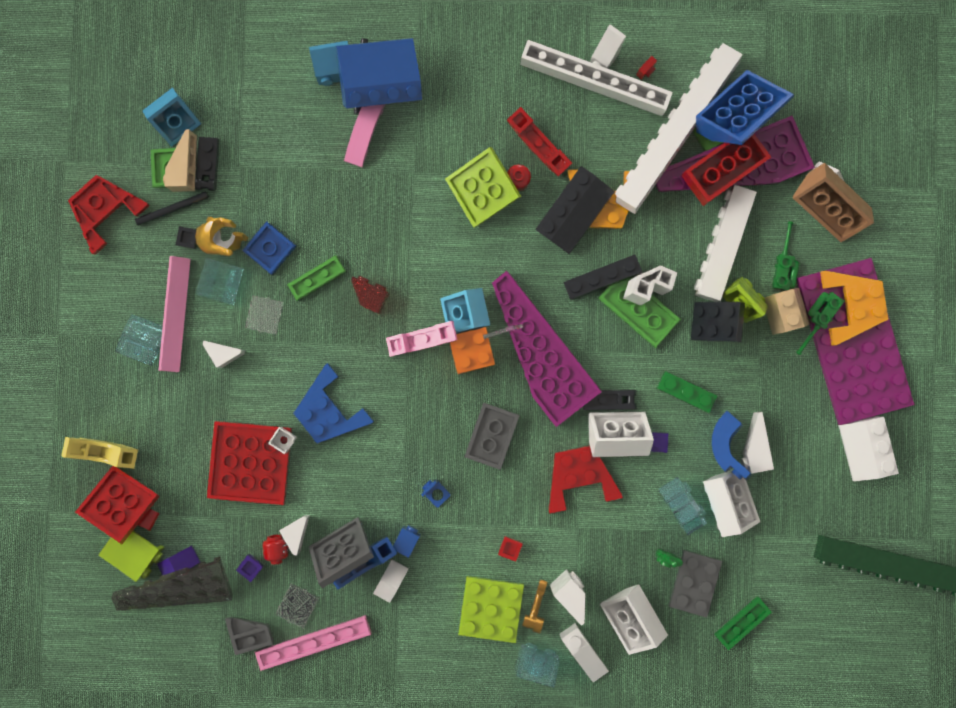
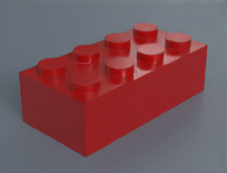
(724, 168)

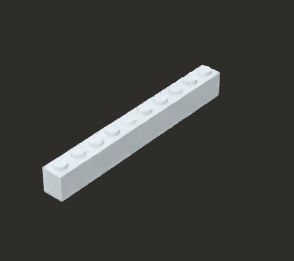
(678, 129)

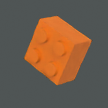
(472, 351)

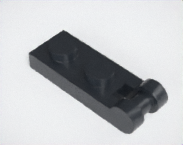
(207, 163)
(612, 400)

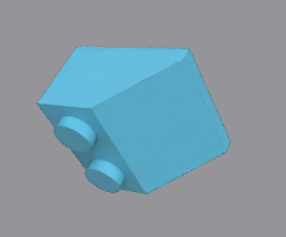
(466, 310)

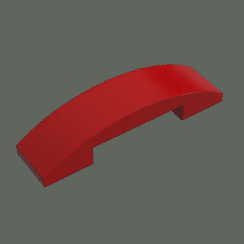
(538, 142)

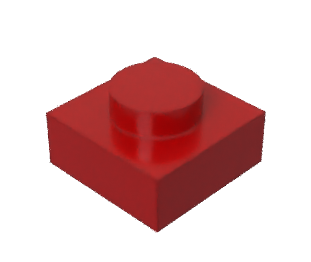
(647, 68)
(510, 548)

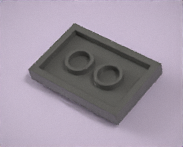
(491, 436)
(695, 583)

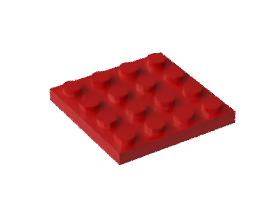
(246, 465)

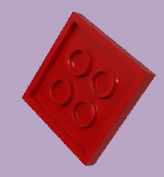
(117, 504)

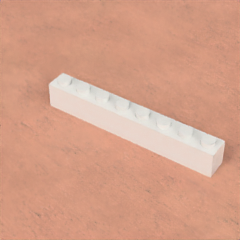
(595, 78)

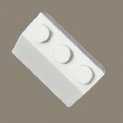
(619, 434)
(868, 449)
(731, 503)
(569, 593)
(634, 620)

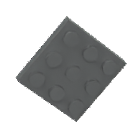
(340, 552)

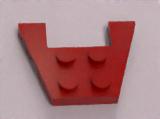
(96, 203)
(577, 469)

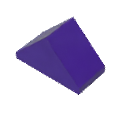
(183, 559)

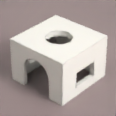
(276, 443)

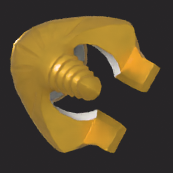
(209, 237)

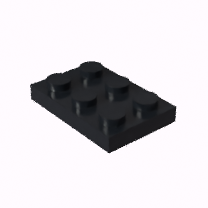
(718, 321)

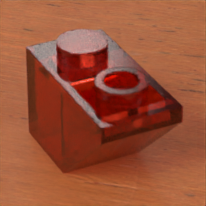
(370, 296)

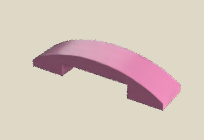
(362, 134)
(422, 339)

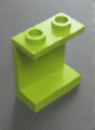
(133, 556)

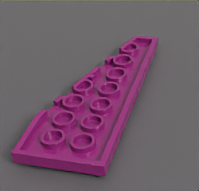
(780, 140)
(551, 369)

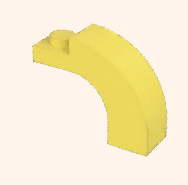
(100, 451)

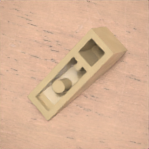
(181, 167)

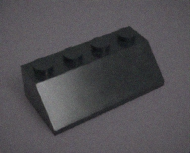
(575, 210)

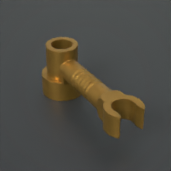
(533, 621)

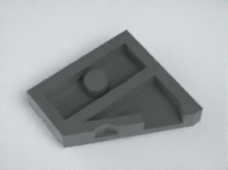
(248, 634)

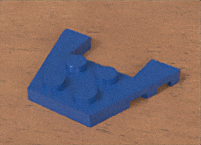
(321, 415)

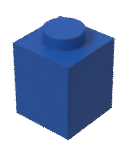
(406, 540)

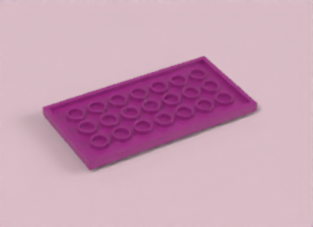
(864, 371)

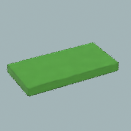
(650, 320)

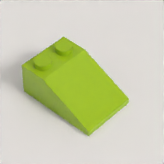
(742, 291)

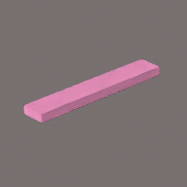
(174, 314)
(313, 642)

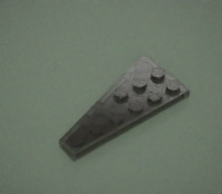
(183, 587)

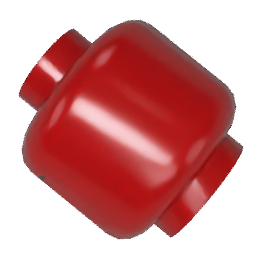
(520, 176)
(275, 549)

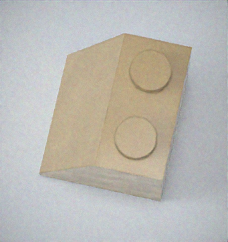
(786, 311)

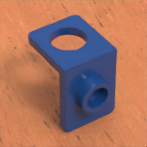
(429, 487)

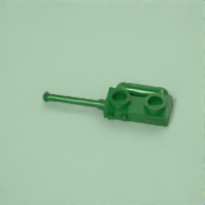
(783, 264)
(822, 318)
(668, 559)

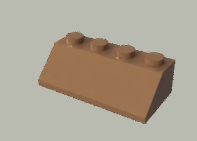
(833, 203)

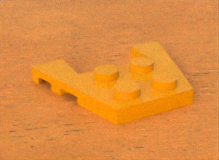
(612, 214)
(863, 303)

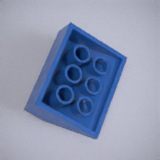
(378, 73)
(741, 109)

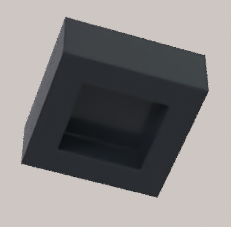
(186, 237)

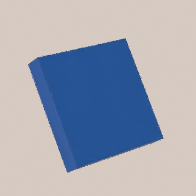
(269, 248)

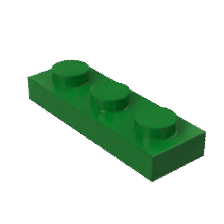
(686, 392)
(743, 623)

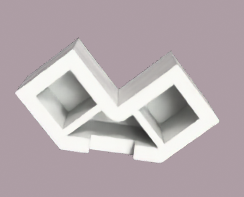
(656, 280)

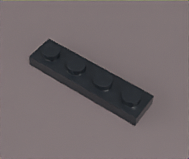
(603, 277)

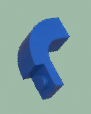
(721, 438)
(381, 550)

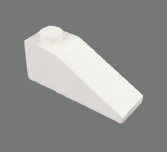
(608, 47)
(756, 449)
(583, 652)

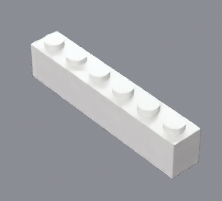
(725, 243)

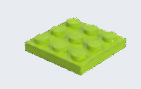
(482, 187)
(491, 609)

